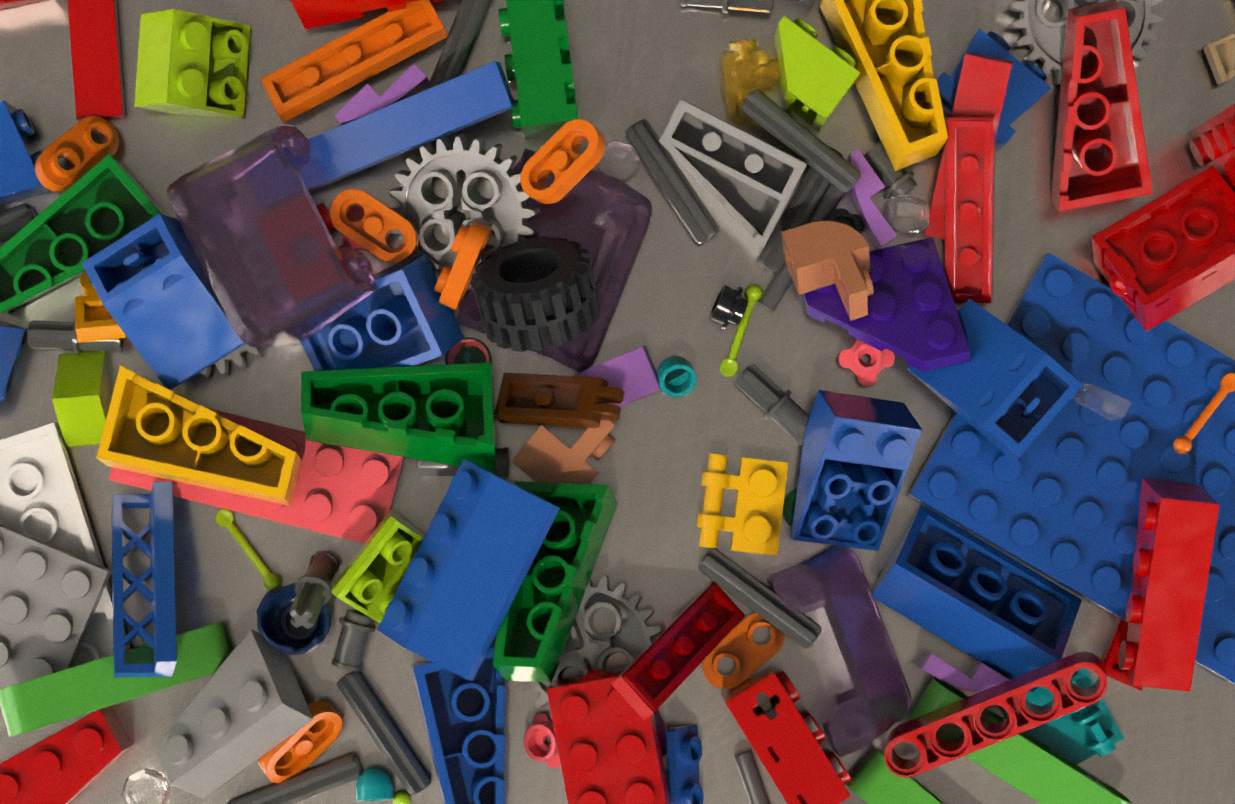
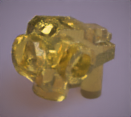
(745, 70)

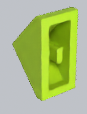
(82, 397)

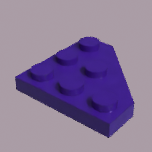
(907, 312)

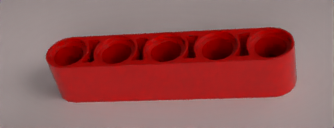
(1009, 695)

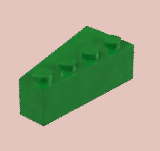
(539, 66)
(71, 230)
(405, 411)
(552, 591)

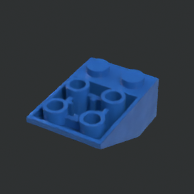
(163, 300)
(1006, 387)
(852, 469)

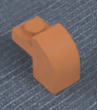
(828, 255)
(549, 460)

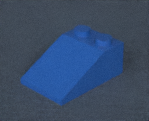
(391, 326)

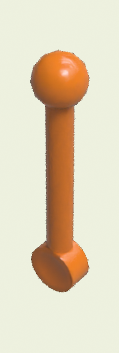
(1183, 443)

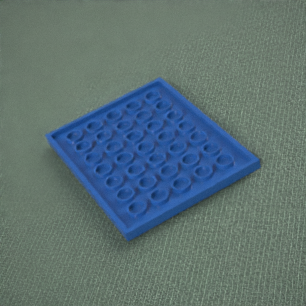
(1078, 486)

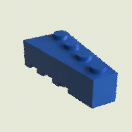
(465, 730)

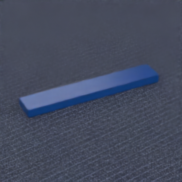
(407, 125)

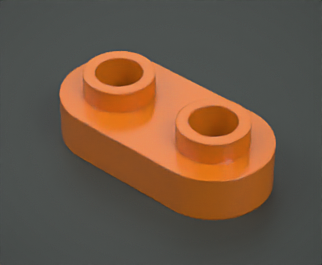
(78, 150)
(562, 159)
(375, 226)
(455, 280)
(743, 650)
(304, 746)

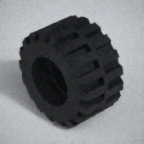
(536, 293)

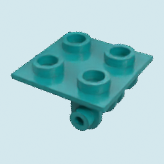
(1080, 732)

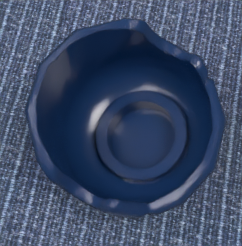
(277, 630)

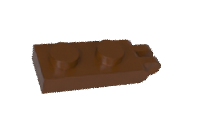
(557, 400)

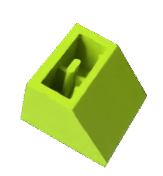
(191, 64)
(811, 74)
(379, 567)

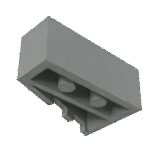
(735, 167)
(234, 718)

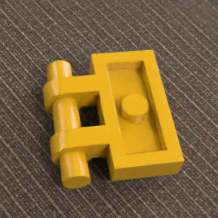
(757, 507)

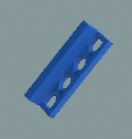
(162, 582)

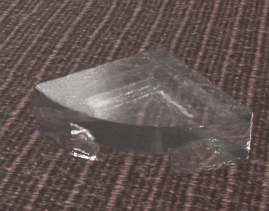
(1102, 402)

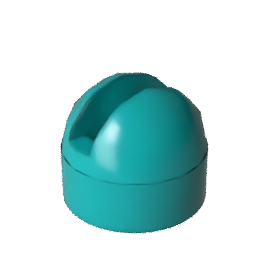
(676, 376)
(374, 786)

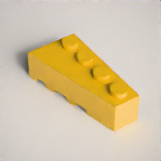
(894, 75)
(185, 442)

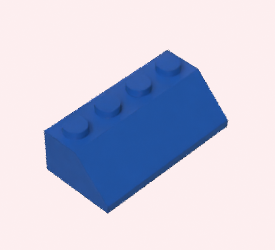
(468, 569)
(976, 597)

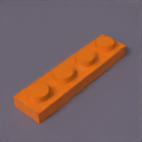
(353, 58)

